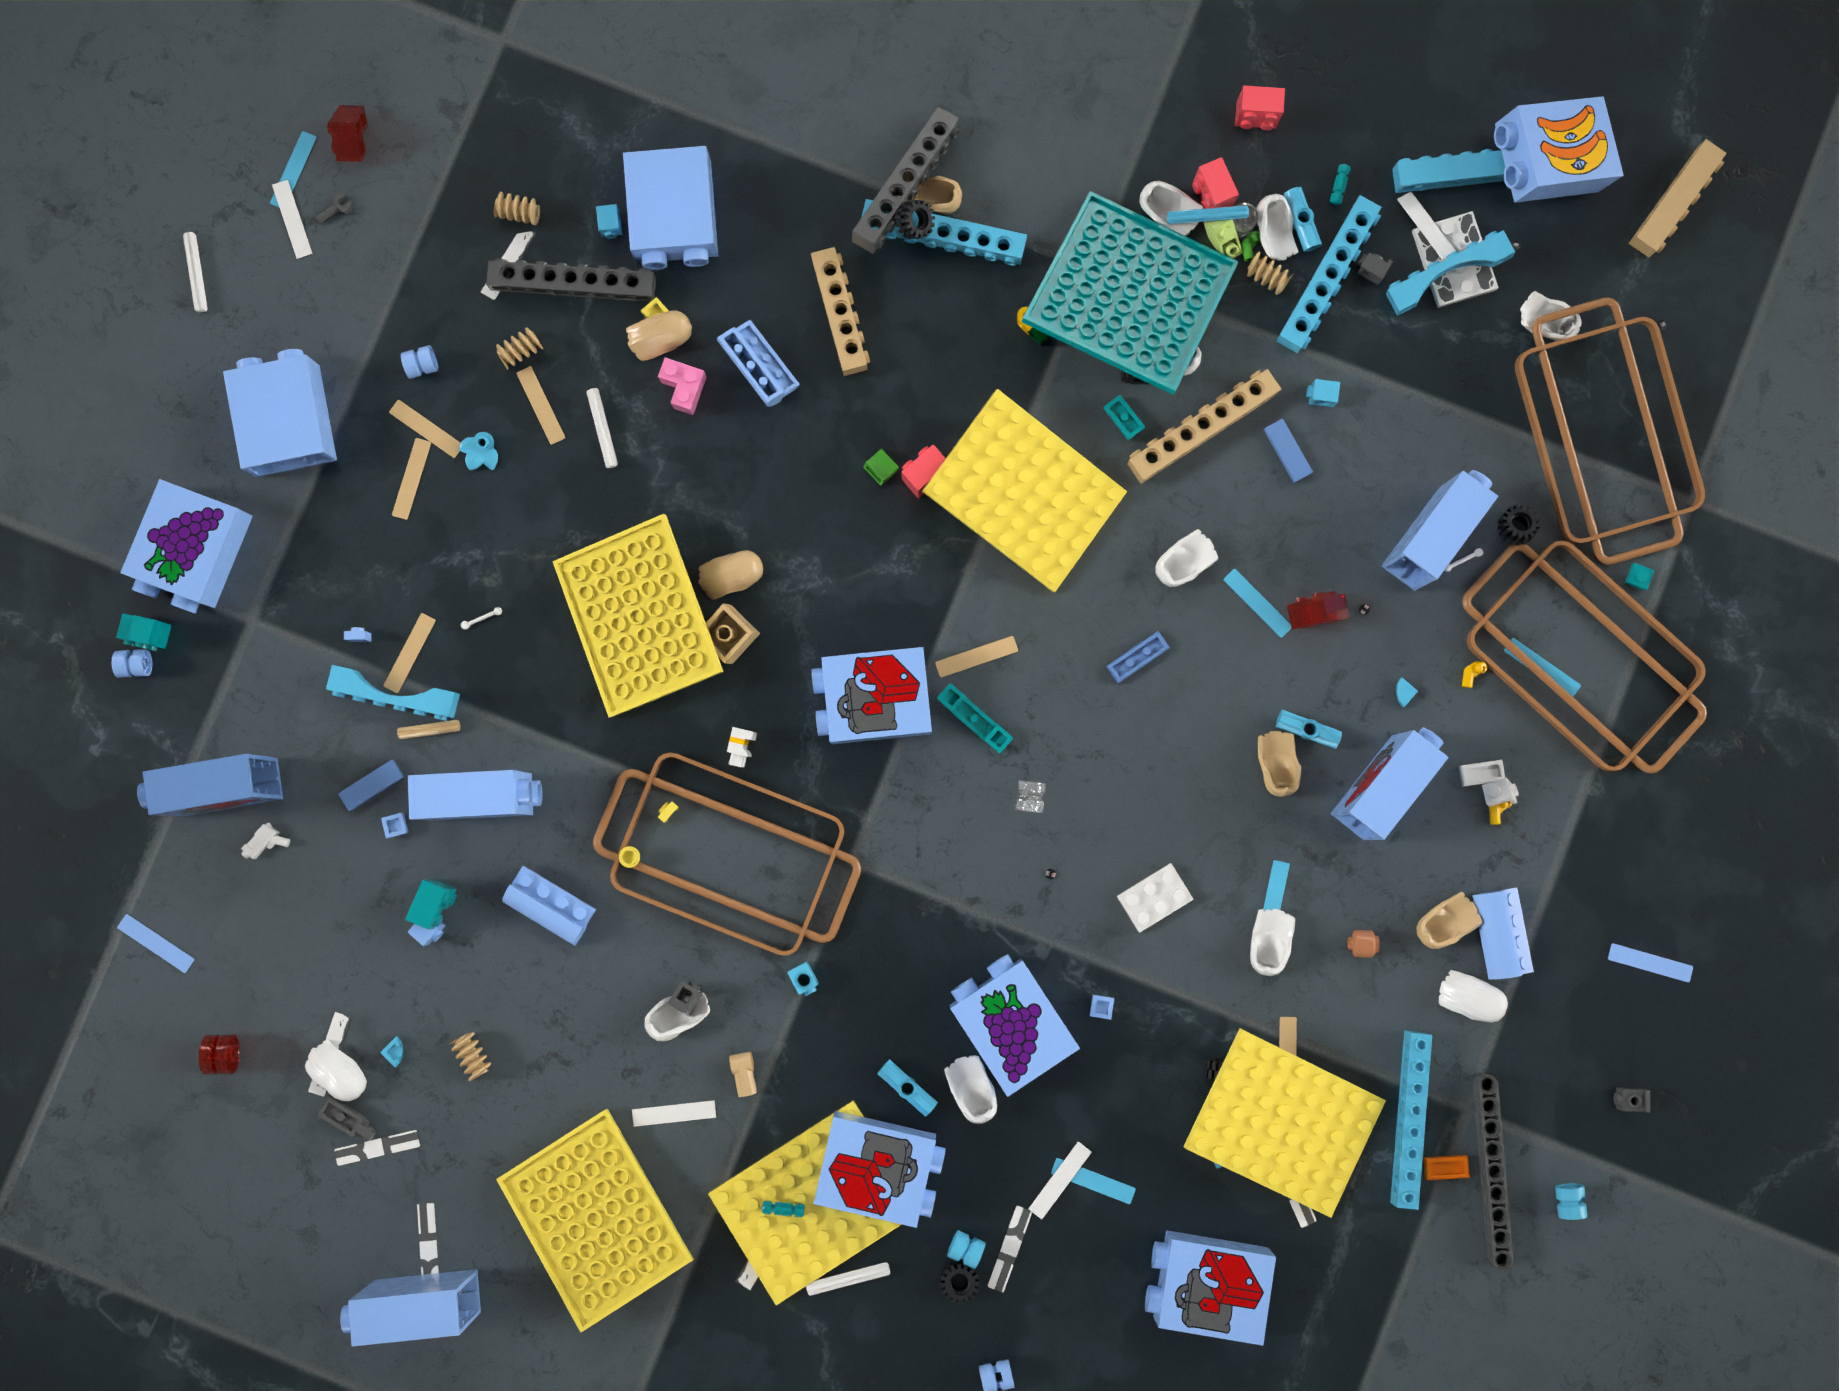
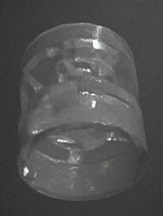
(1245, 225)
(1030, 796)

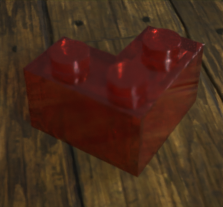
(347, 133)
(1320, 609)

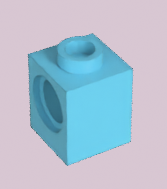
(609, 221)
(1323, 393)
(794, 975)

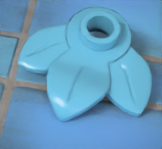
(479, 454)

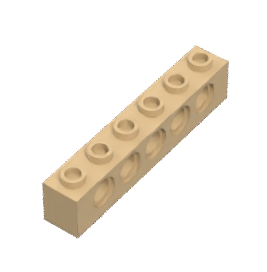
(823, 261)

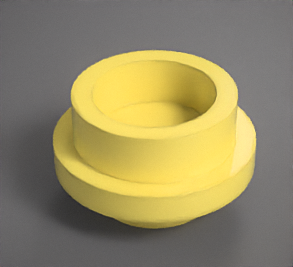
(629, 857)

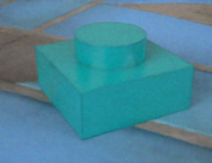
(1639, 576)

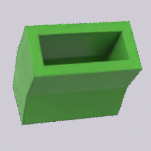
(881, 467)

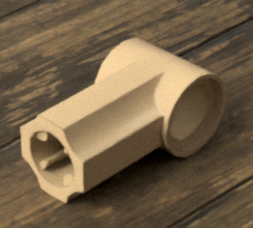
(742, 1068)

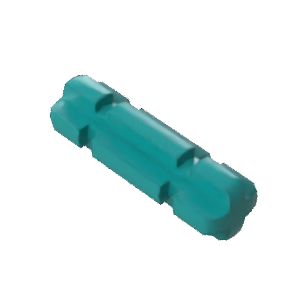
(1340, 184)
(783, 1209)

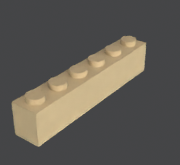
(1677, 198)

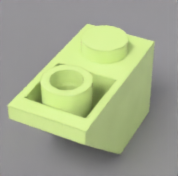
(1223, 237)

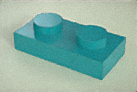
(1124, 417)

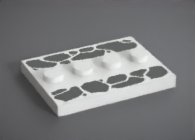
(1464, 281)

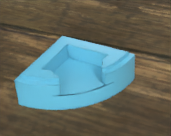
(1404, 692)
(393, 1051)

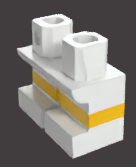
(738, 746)

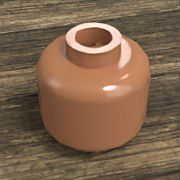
(1363, 943)

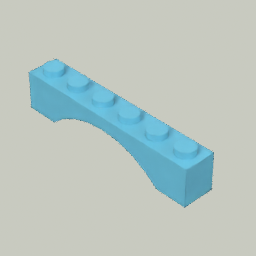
(1489, 253)
(351, 682)

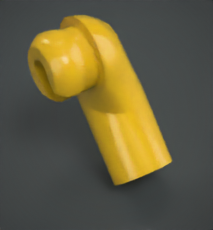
(1472, 671)
(1494, 812)

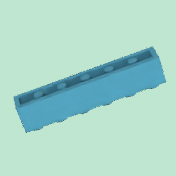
(1448, 170)

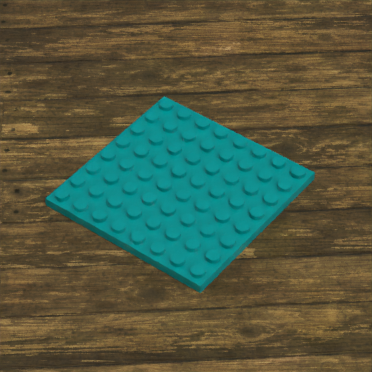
(1130, 292)

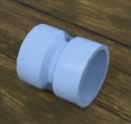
(418, 362)
(131, 663)
(988, 1376)

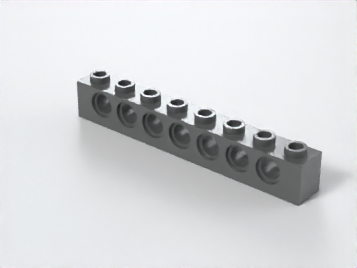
(939, 123)
(559, 286)

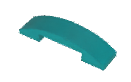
(974, 718)

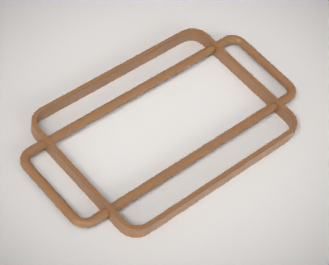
(1647, 419)
(1685, 693)
(653, 780)

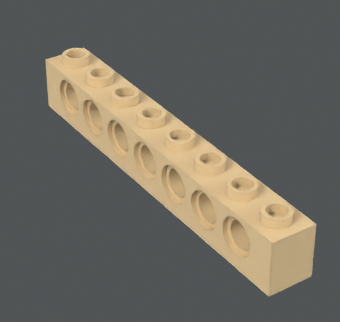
(1267, 389)

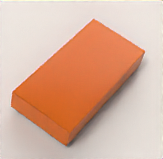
(1446, 1167)

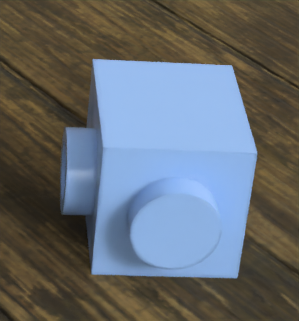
(426, 936)

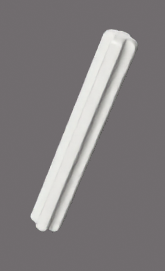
(195, 272)
(602, 428)
(848, 1278)

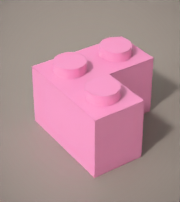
(687, 381)

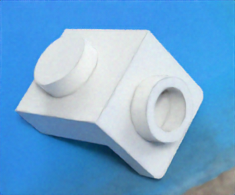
(1500, 792)

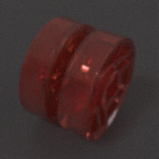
(219, 1054)

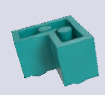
(143, 632)
(429, 902)

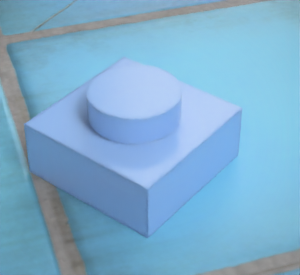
(357, 635)
(394, 825)
(1101, 1006)

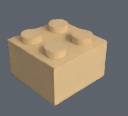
(730, 633)

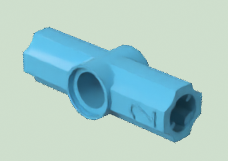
(1306, 231)
(1321, 733)
(918, 1097)

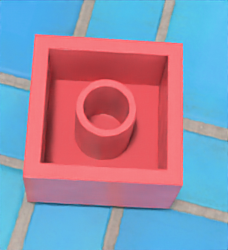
(1259, 107)
(1215, 185)
(920, 471)

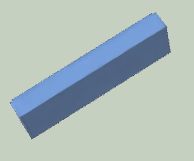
(1288, 450)
(1137, 657)
(371, 785)

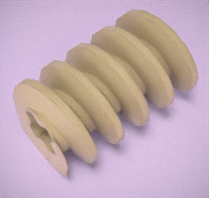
(516, 210)
(1268, 273)
(518, 347)
(470, 1055)

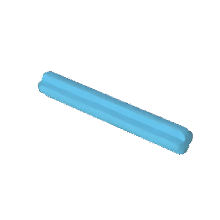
(1208, 214)

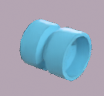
(1571, 1202)
(966, 1249)

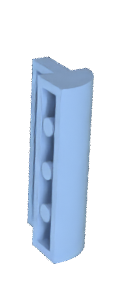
(758, 363)
(548, 905)
(1503, 934)

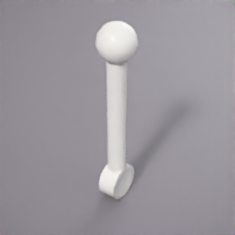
(1478, 552)
(466, 625)

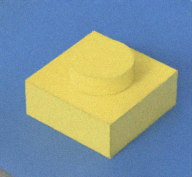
(653, 308)
(666, 811)

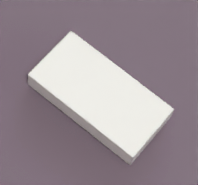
(1481, 773)

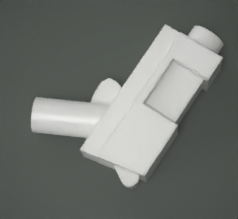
(264, 838)

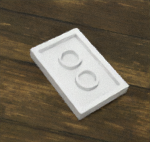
(1154, 897)

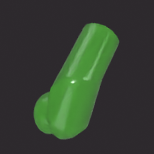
(1248, 244)

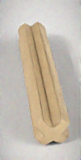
(428, 729)

